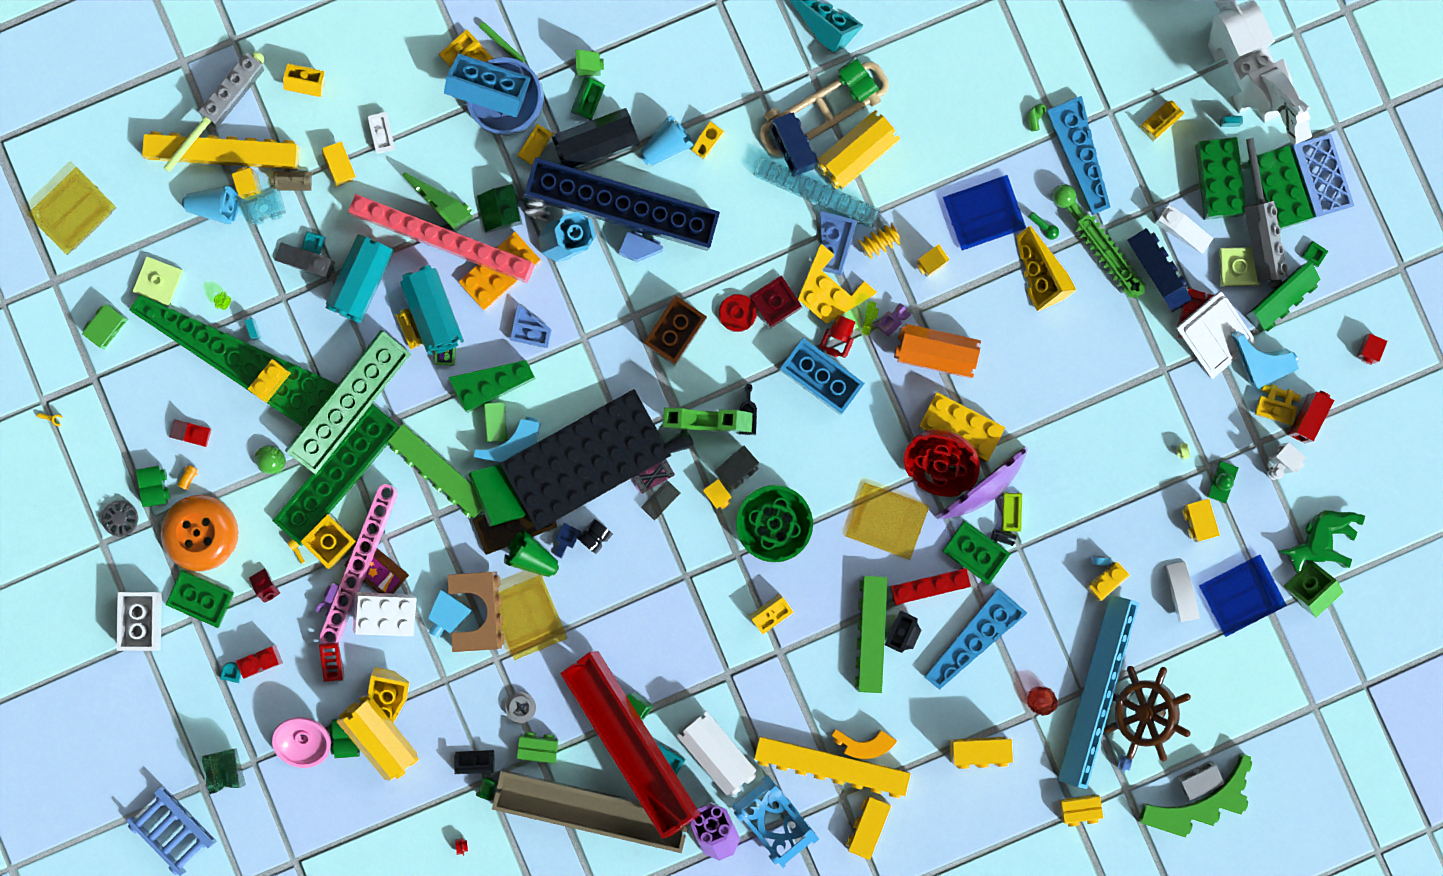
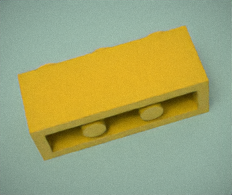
(868, 827)

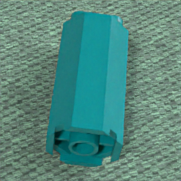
(359, 278)
(431, 310)

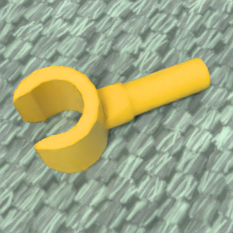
(49, 418)
(294, 546)

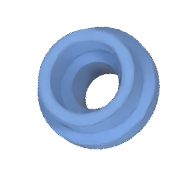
(1124, 764)

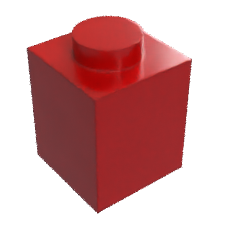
(1372, 349)

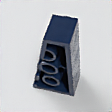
(1160, 269)

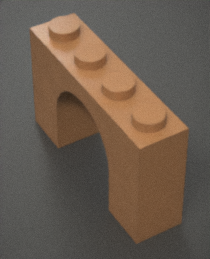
(489, 634)

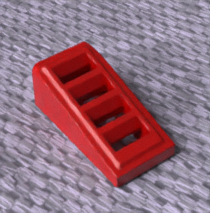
(331, 676)

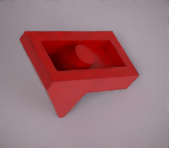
(190, 433)

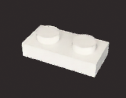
(381, 132)

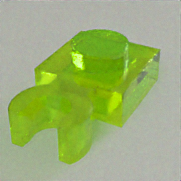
(871, 313)

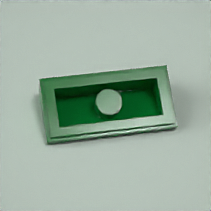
(588, 98)

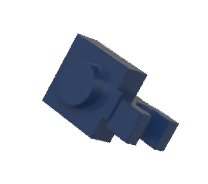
(567, 537)

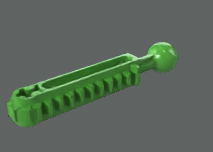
(1065, 197)

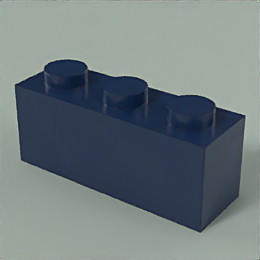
(793, 144)

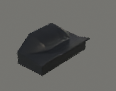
(903, 632)

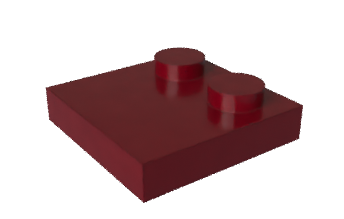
(776, 301)

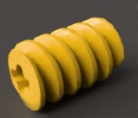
(879, 241)

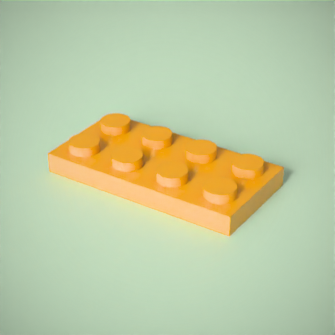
(488, 285)

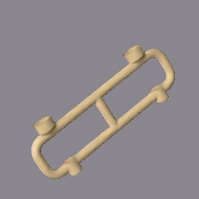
(873, 100)

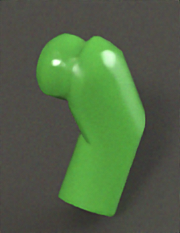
(1034, 115)

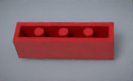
(930, 586)

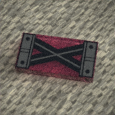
(654, 476)

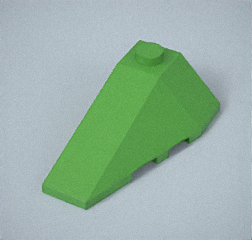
(446, 206)

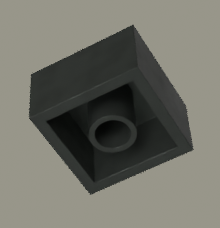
(737, 467)

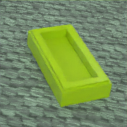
(1012, 512)

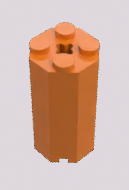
(937, 351)

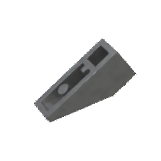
(305, 260)

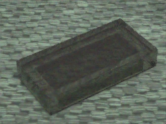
(660, 500)

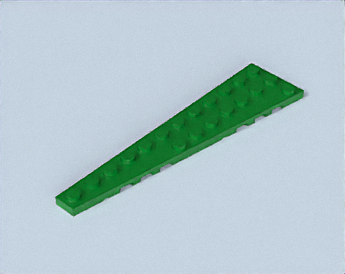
(295, 398)

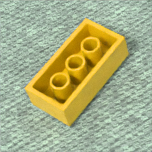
(974, 427)

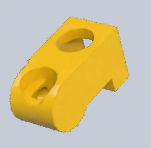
(707, 140)

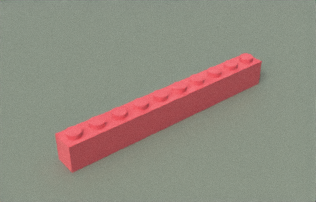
(441, 238)

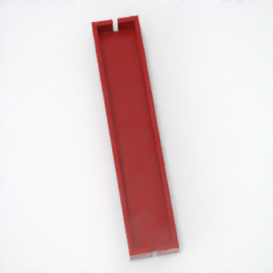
(630, 744)

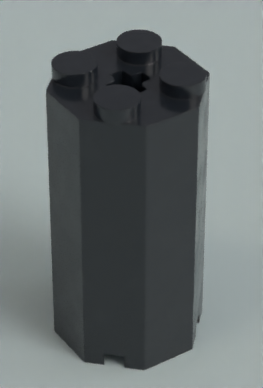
(596, 139)

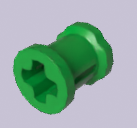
(486, 788)

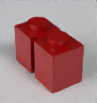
(265, 658)

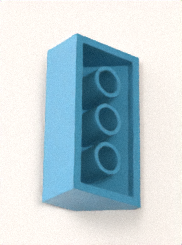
(486, 85)

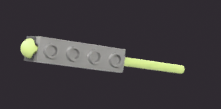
(223, 99)

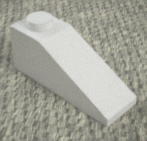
(1183, 229)

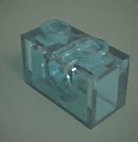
(252, 204)

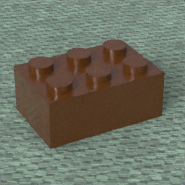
(675, 330)

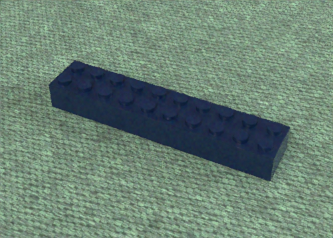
(621, 204)

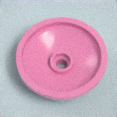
(299, 749)

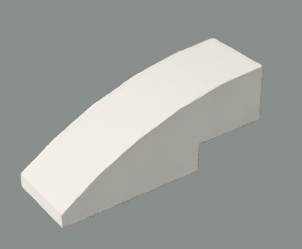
(1182, 592)

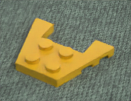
(824, 295)

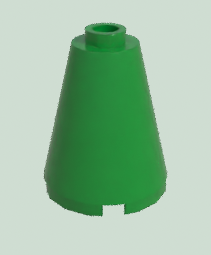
(530, 556)

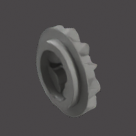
(511, 705)

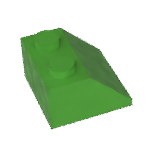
(1314, 589)

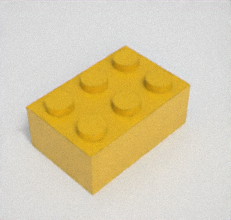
(981, 752)

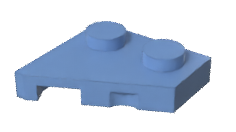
(529, 329)

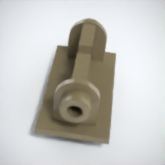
(292, 181)

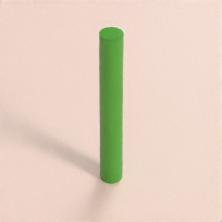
(501, 42)

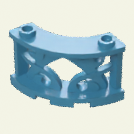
(801, 829)

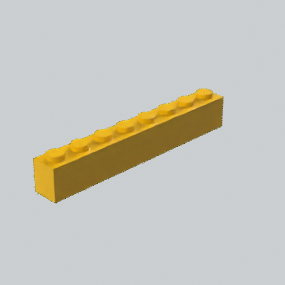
(223, 151)
(832, 766)

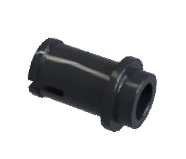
(1002, 536)

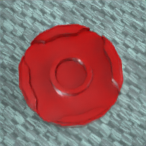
(737, 313)

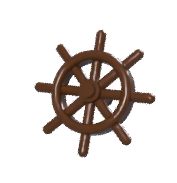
(1147, 713)

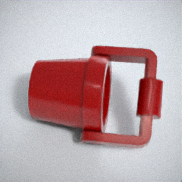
(840, 330)

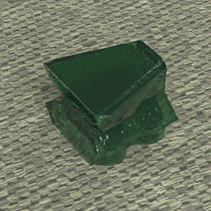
(223, 770)

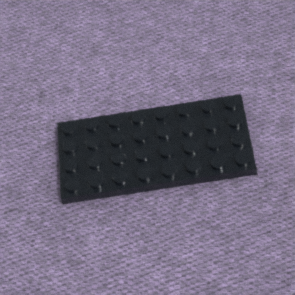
(585, 459)

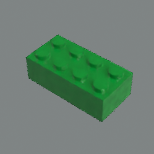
(1220, 178)
(1284, 187)

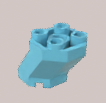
(567, 237)

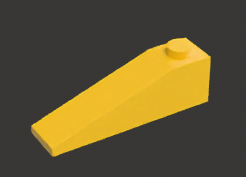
(1046, 276)
(388, 691)

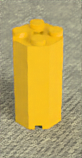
(857, 150)
(377, 738)

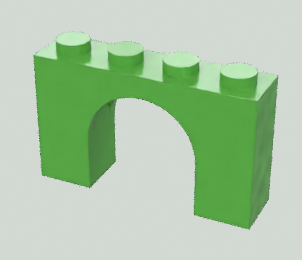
(707, 420)

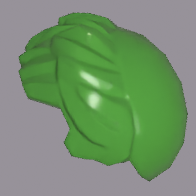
(270, 459)

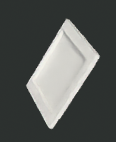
(1210, 332)

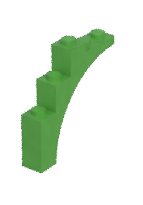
(1206, 810)

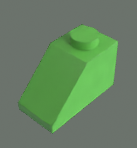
(588, 63)

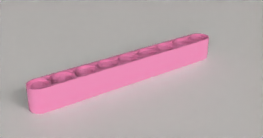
(365, 557)

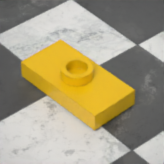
(535, 144)

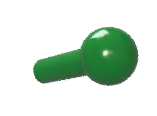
(1050, 231)

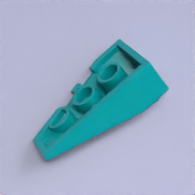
(828, 25)

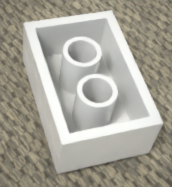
(384, 614)
(139, 621)

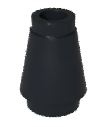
(678, 443)

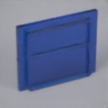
(984, 212)
(1242, 595)

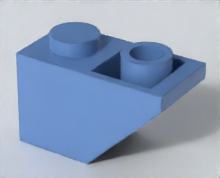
(638, 248)

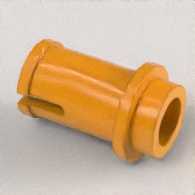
(187, 477)

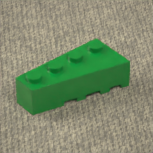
(489, 384)

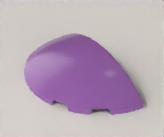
(987, 489)

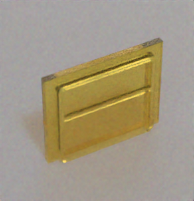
(72, 211)
(887, 521)
(530, 618)

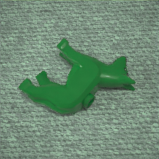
(1319, 540)

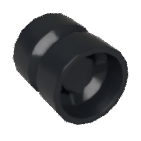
(595, 536)

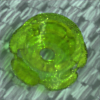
(222, 301)

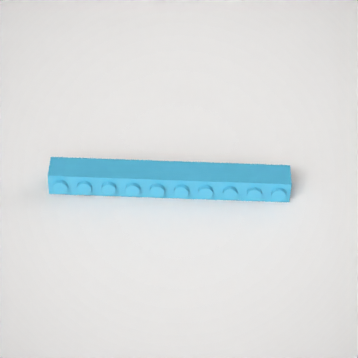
(1098, 691)

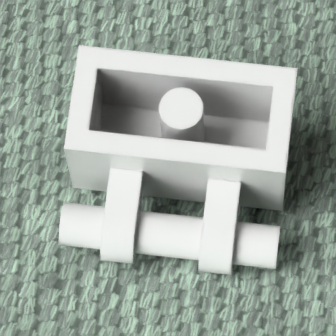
(1285, 460)

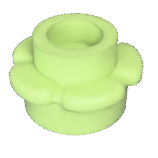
(1183, 451)

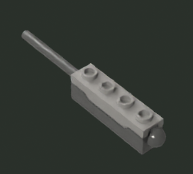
(1264, 230)

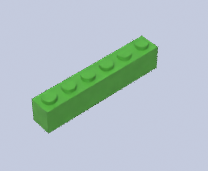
(436, 469)
(872, 634)

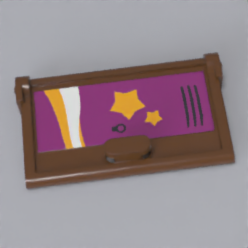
(383, 573)

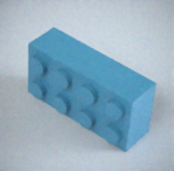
(821, 376)

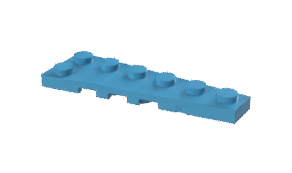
(1075, 138)
(985, 628)

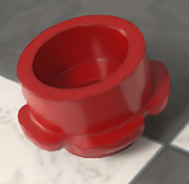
(461, 846)

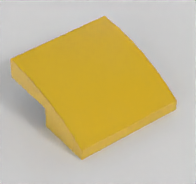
(466, 45)

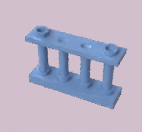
(177, 811)

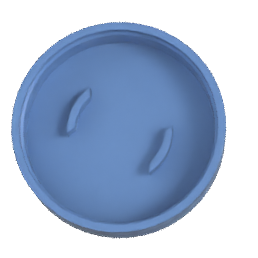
(507, 125)

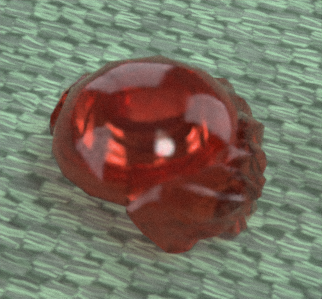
(1042, 700)

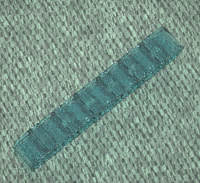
(817, 192)

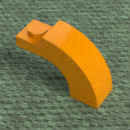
(867, 749)

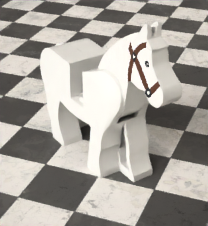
(1266, 85)

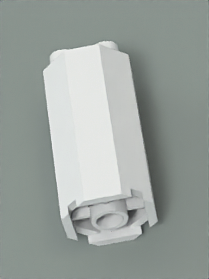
(717, 754)

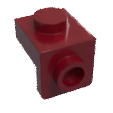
(264, 586)

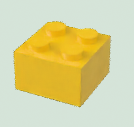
(329, 541)

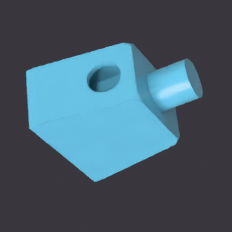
(447, 614)

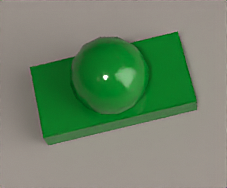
(1222, 482)

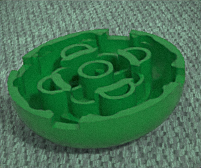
(796, 531)

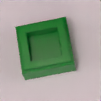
(1314, 253)

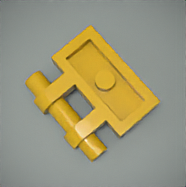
(1277, 410)

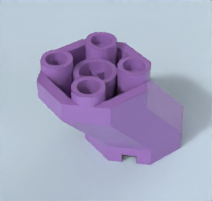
(715, 832)

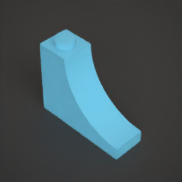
(1264, 366)
(524, 437)

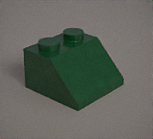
(499, 208)

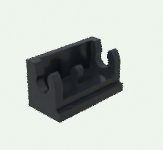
(474, 762)

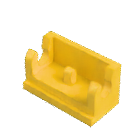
(1161, 120)
(338, 164)
(771, 613)

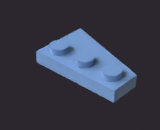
(837, 237)

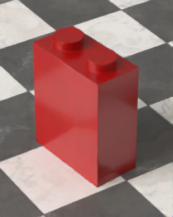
(1311, 417)

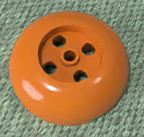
(221, 529)

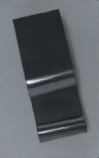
(752, 405)

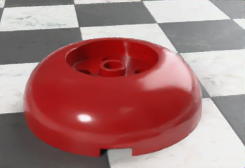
(933, 453)

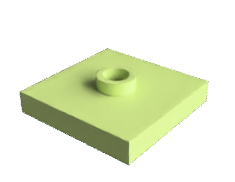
(1237, 267)
(157, 281)

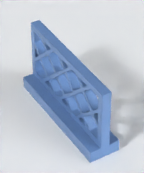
(1309, 183)

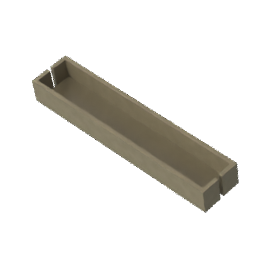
(580, 810)

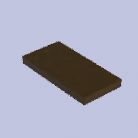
(500, 535)

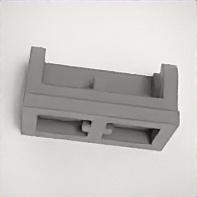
(1200, 780)

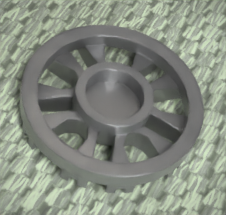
(119, 518)

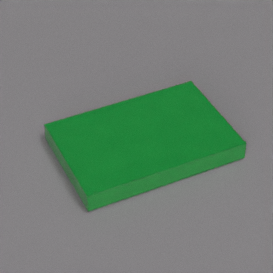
(496, 495)
(976, 552)
(200, 598)

